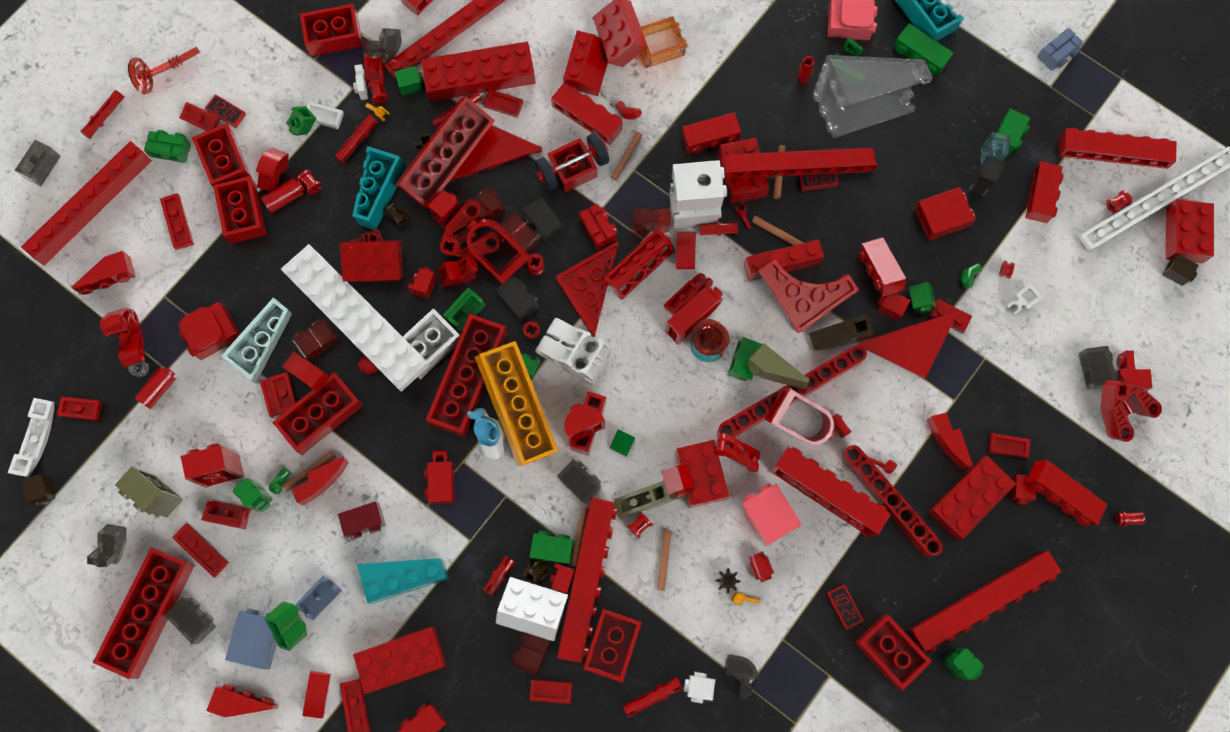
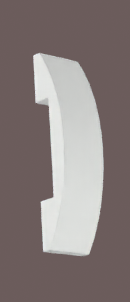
(35, 438)

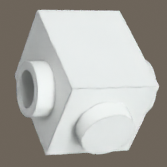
(699, 687)

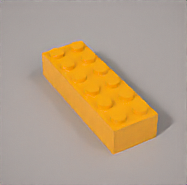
(516, 404)

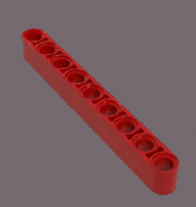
(798, 163)
(817, 382)

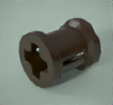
(396, 215)

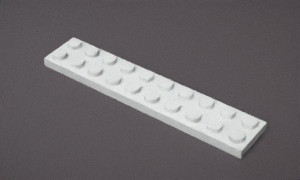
(355, 317)

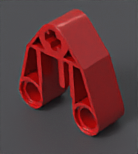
(460, 220)
(127, 326)
(1119, 401)

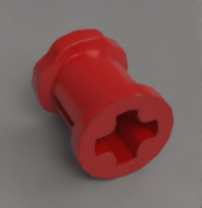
(378, 92)
(309, 182)
(1119, 202)
(535, 258)
(639, 525)

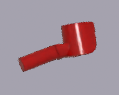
(742, 213)
(889, 467)

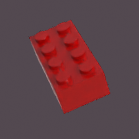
(317, 414)
(971, 498)
(399, 660)

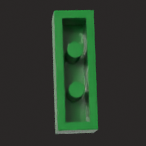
(920, 46)

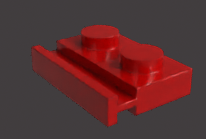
(278, 394)

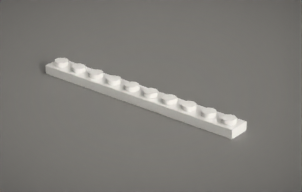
(1156, 200)

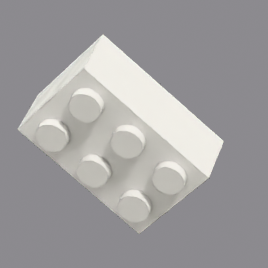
(432, 339)
(531, 609)

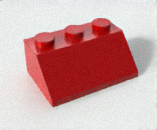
(586, 64)

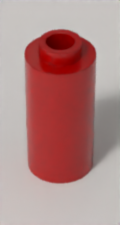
(283, 195)
(156, 387)

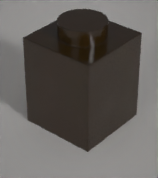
(1180, 270)
(38, 489)

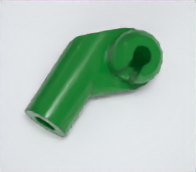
(968, 275)
(275, 485)

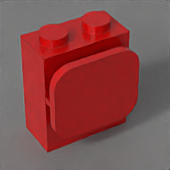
(207, 330)

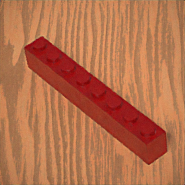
(86, 203)
(586, 579)
(984, 601)

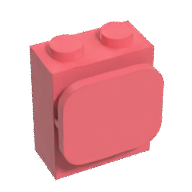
(852, 19)
(770, 514)

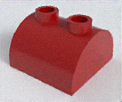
(583, 422)

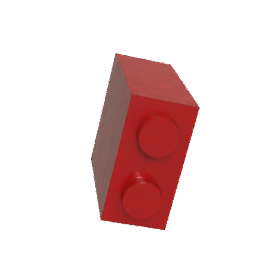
(945, 213)

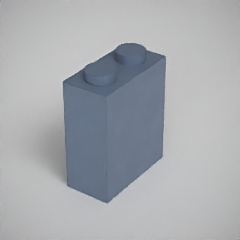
(251, 641)

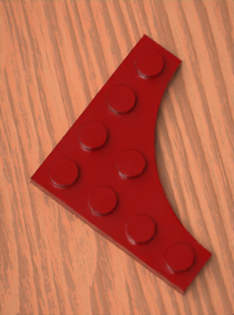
(805, 301)

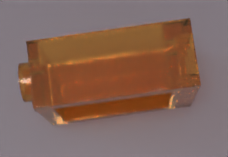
(667, 54)

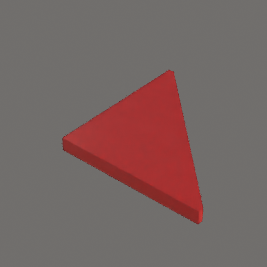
(494, 150)
(586, 285)
(913, 346)

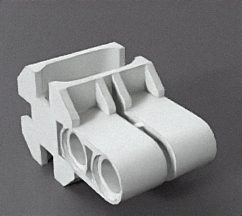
(575, 352)

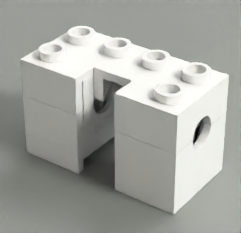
(697, 193)

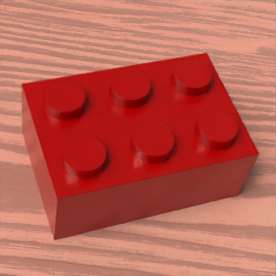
(331, 30)
(620, 32)
(221, 155)
(743, 188)
(239, 210)
(1190, 230)
(371, 260)
(211, 465)
(705, 472)
(612, 645)
(893, 652)

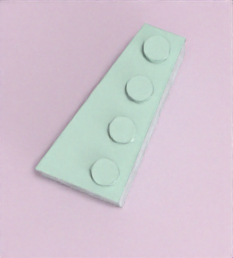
(256, 343)

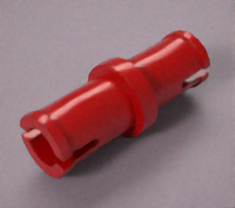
(805, 70)
(718, 228)
(499, 575)

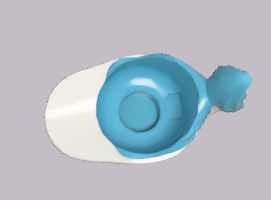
(489, 433)

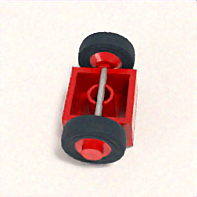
(572, 163)

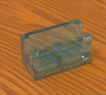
(995, 146)

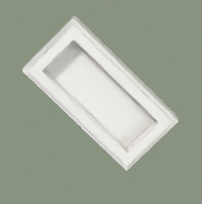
(326, 115)

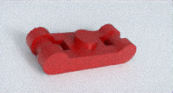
(738, 452)

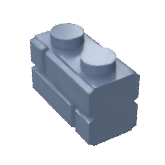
(1059, 49)

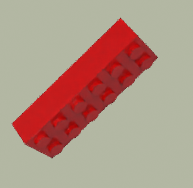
(478, 70)
(444, 152)
(463, 382)
(831, 492)
(142, 614)

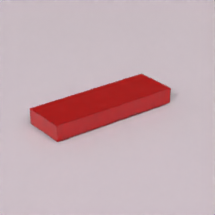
(176, 221)
(304, 371)
(200, 550)
(355, 706)

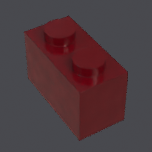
(362, 520)

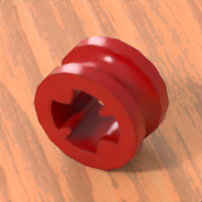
(1006, 269)
(534, 325)

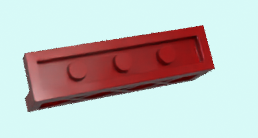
(638, 261)

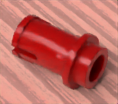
(840, 426)
(1129, 518)

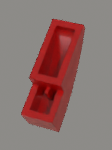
(950, 440)
(319, 481)

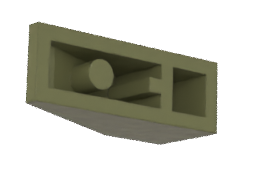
(774, 368)
(644, 499)

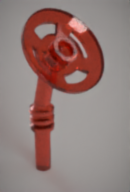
(147, 74)

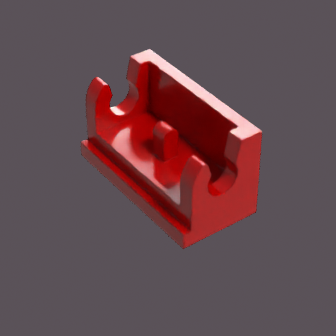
(226, 514)

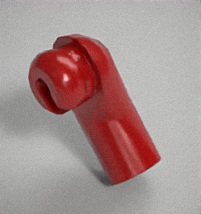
(628, 113)

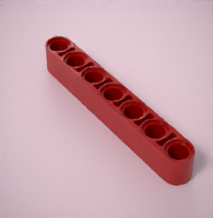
(900, 503)

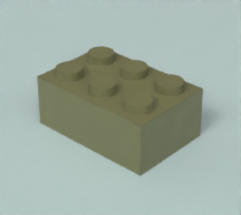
(148, 492)

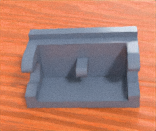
(318, 597)

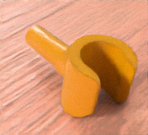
(379, 112)
(738, 599)

